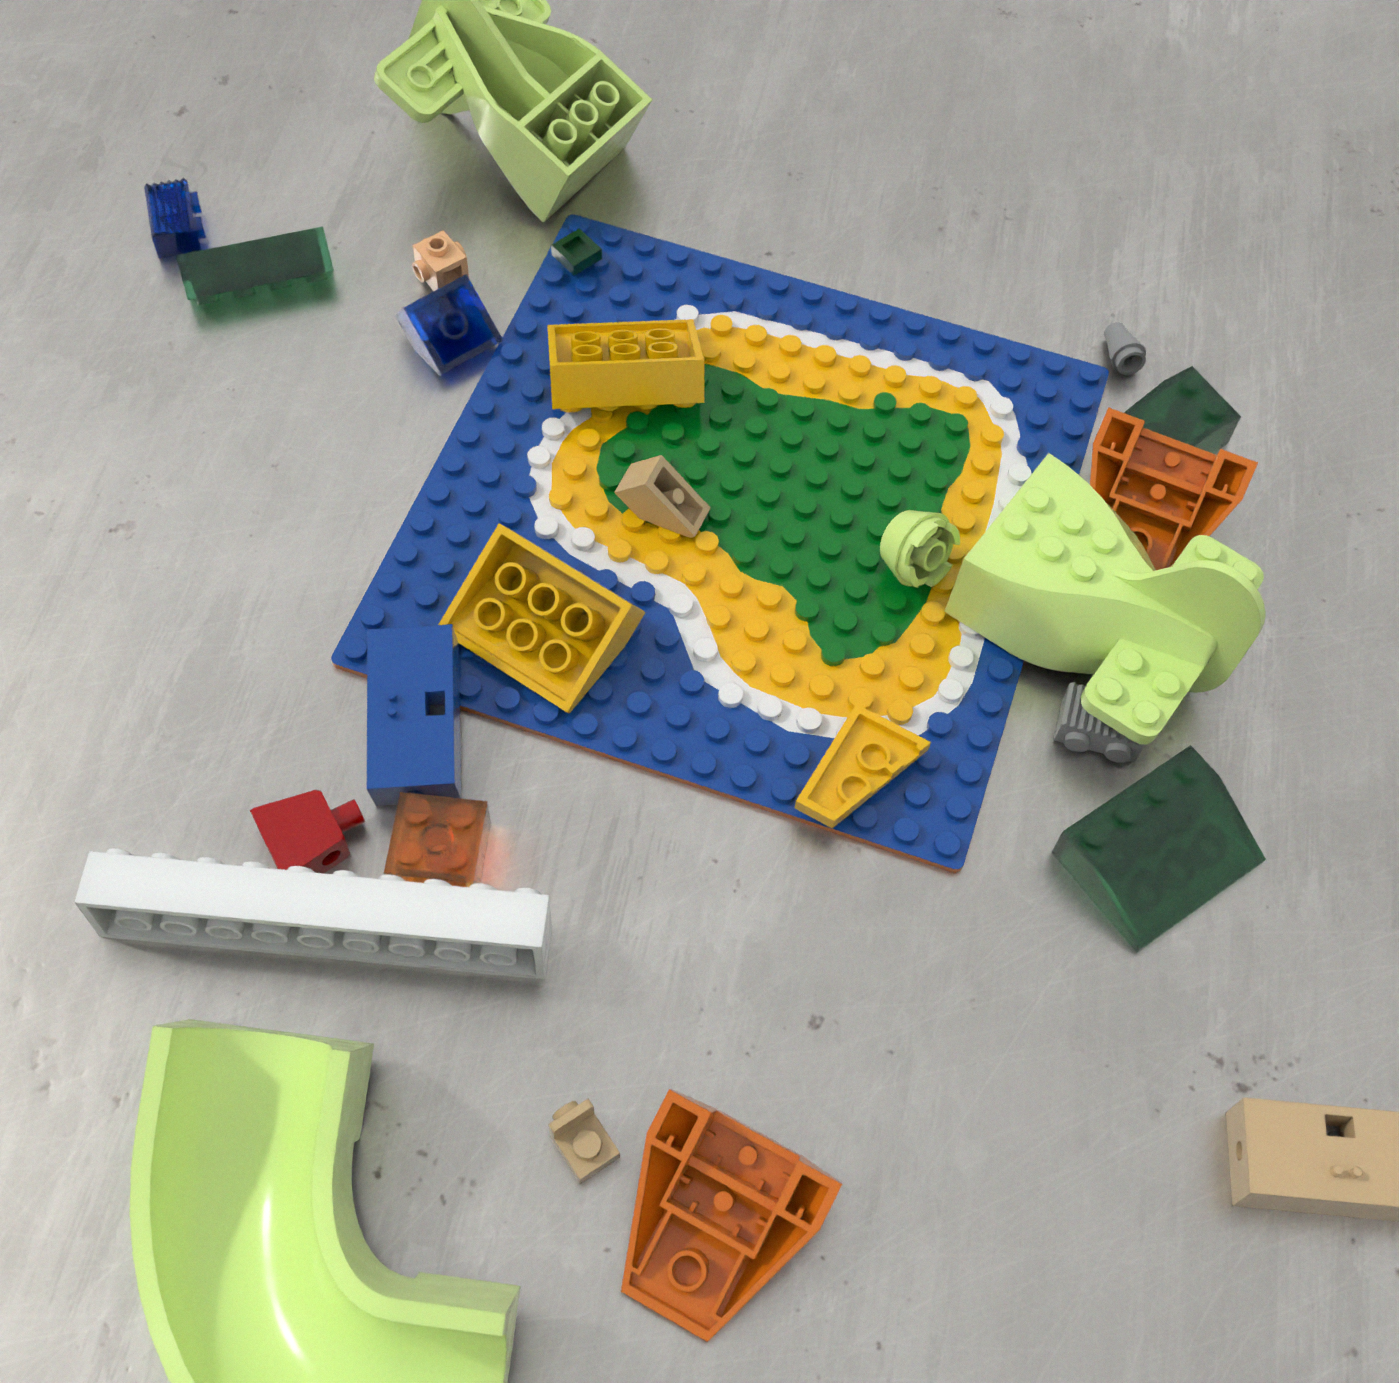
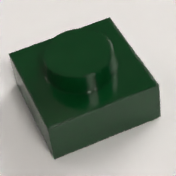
(576, 251)

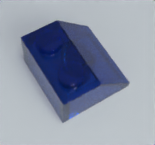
(449, 325)

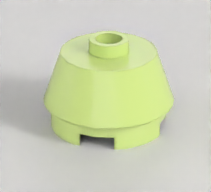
(918, 547)

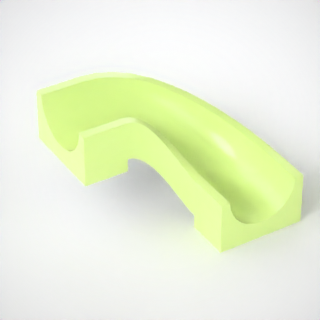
(255, 1233)

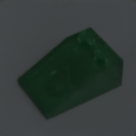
(1188, 411)

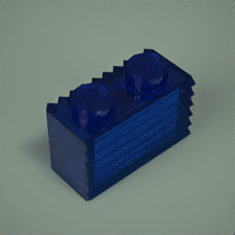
(173, 218)

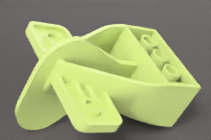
(536, 93)
(1078, 594)

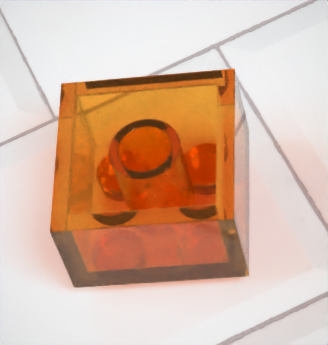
(439, 839)

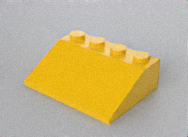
(625, 365)
(540, 619)

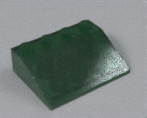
(1160, 848)

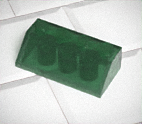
(255, 263)

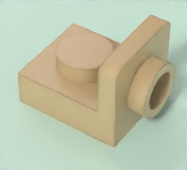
(582, 1139)

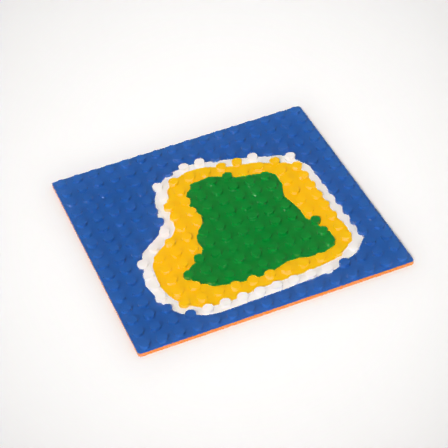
(780, 608)

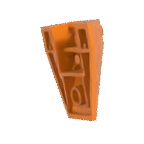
(1164, 485)
(716, 1214)

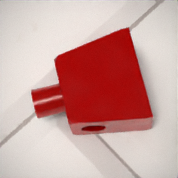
(306, 830)

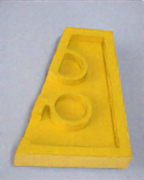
(857, 765)

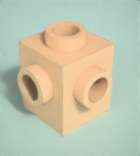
(439, 260)

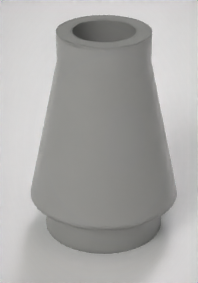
(1125, 351)

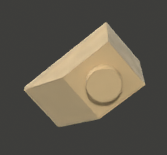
(662, 496)

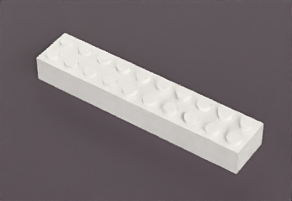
(316, 913)

